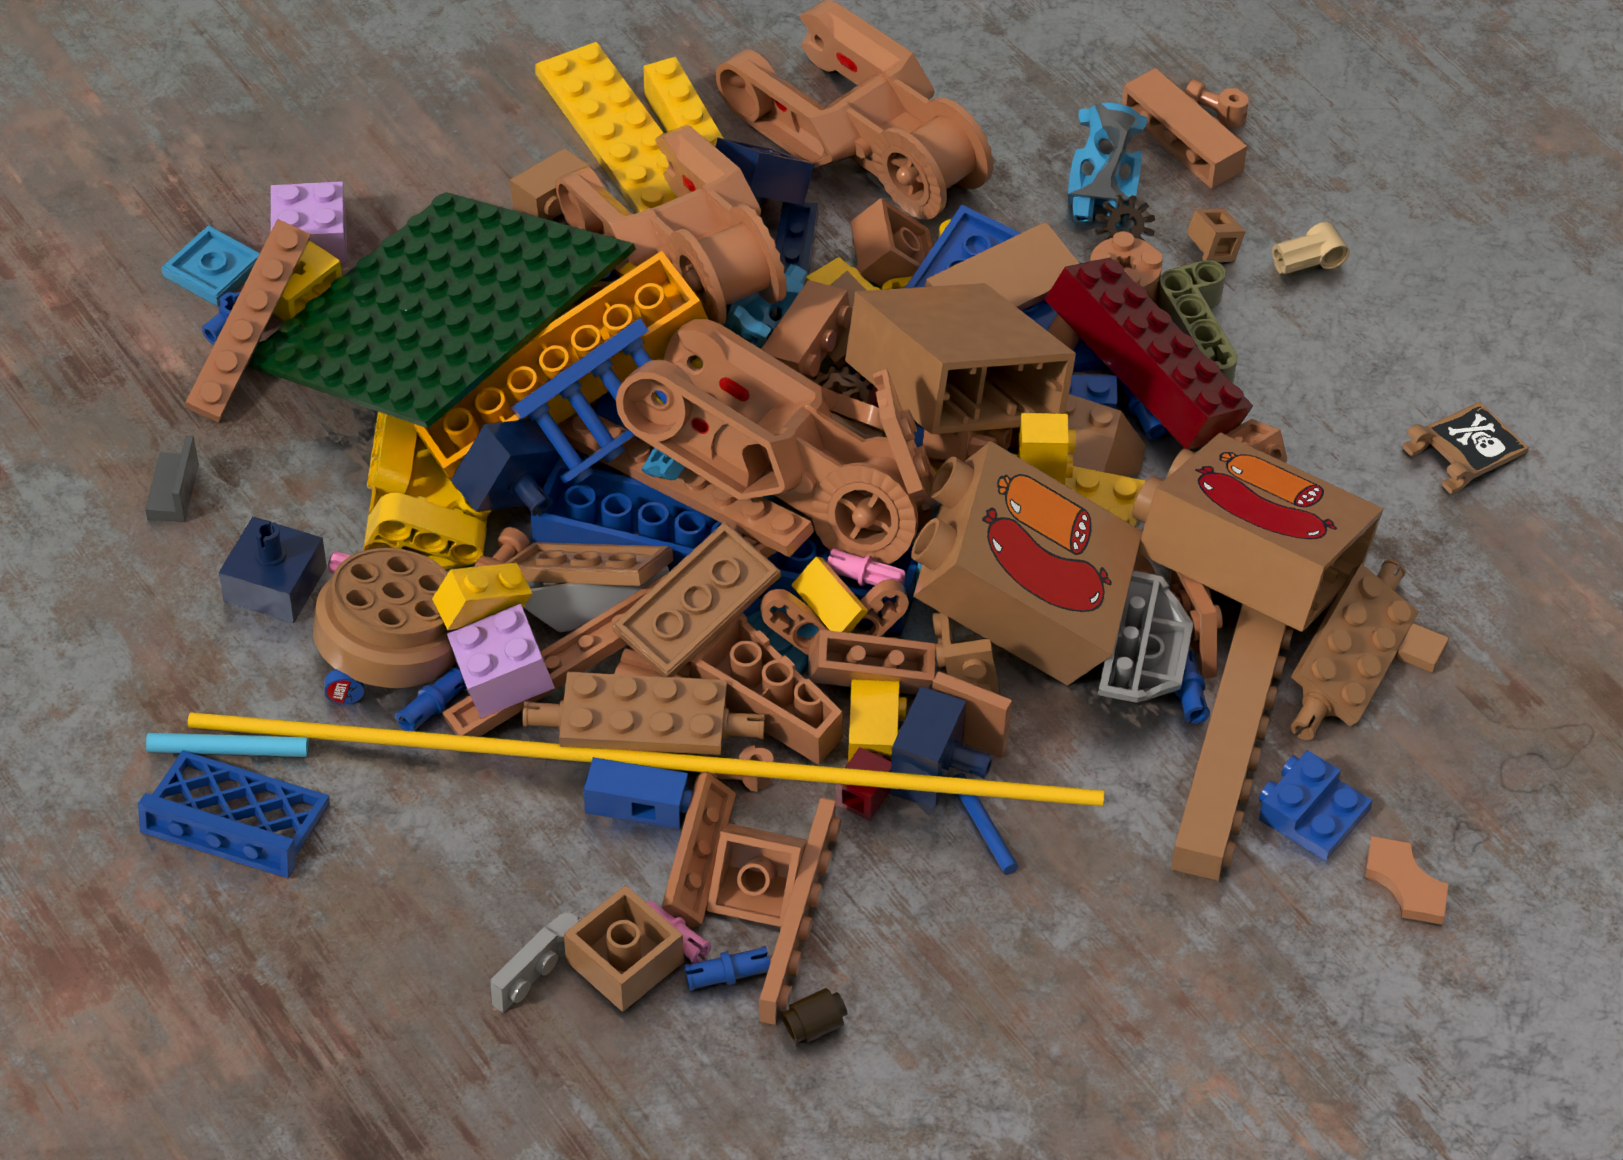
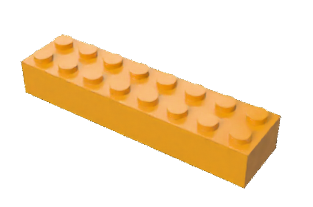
(647, 292)

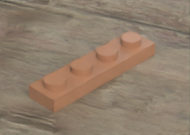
(697, 850)

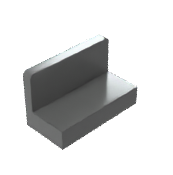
(173, 484)

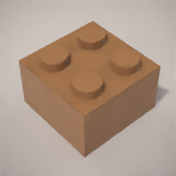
(624, 948)

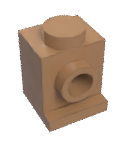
(1216, 234)

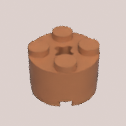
(1136, 256)

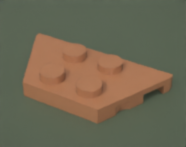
(900, 430)

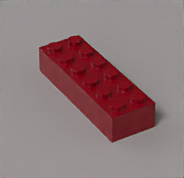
(1148, 352)

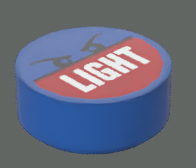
(342, 688)

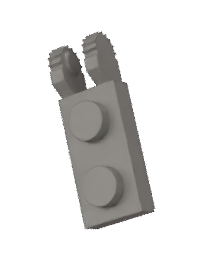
(535, 958)

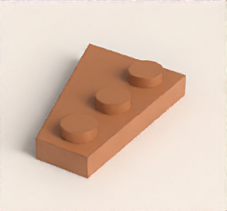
(1205, 619)

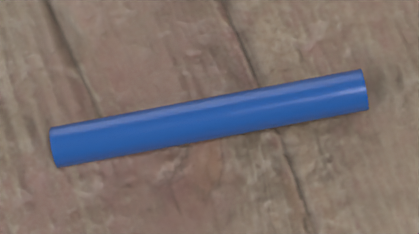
(989, 831)

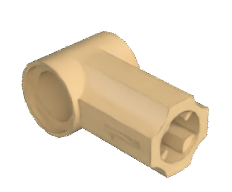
(1319, 246)

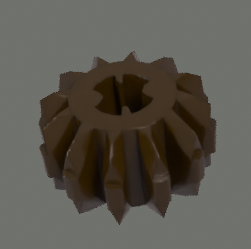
(1132, 213)

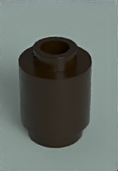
(814, 1016)

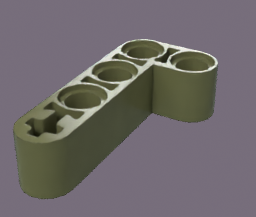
(1187, 297)

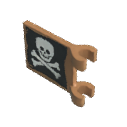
(1470, 441)

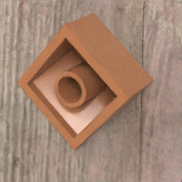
(888, 243)
(754, 874)

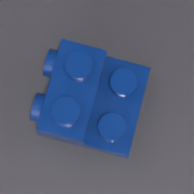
(1313, 805)

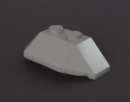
(573, 605)
(1149, 643)

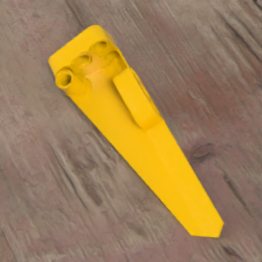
(416, 502)

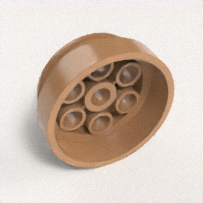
(382, 621)

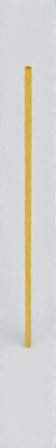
(651, 759)

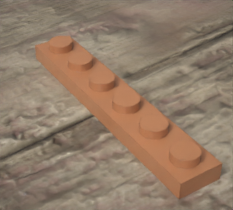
(247, 320)
(796, 923)

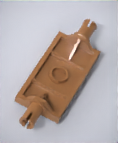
(1352, 648)
(644, 714)

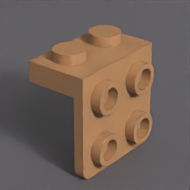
(966, 660)

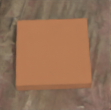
(985, 713)

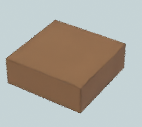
(1422, 648)

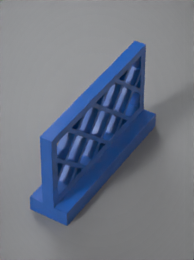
(221, 833)

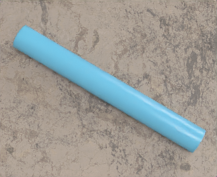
(227, 744)

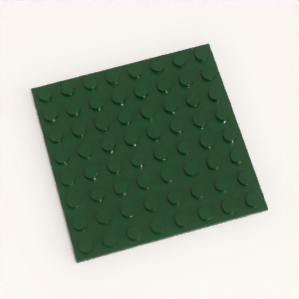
(438, 307)

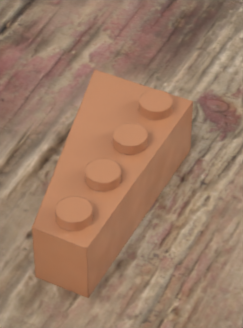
(769, 684)

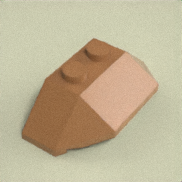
(1103, 438)

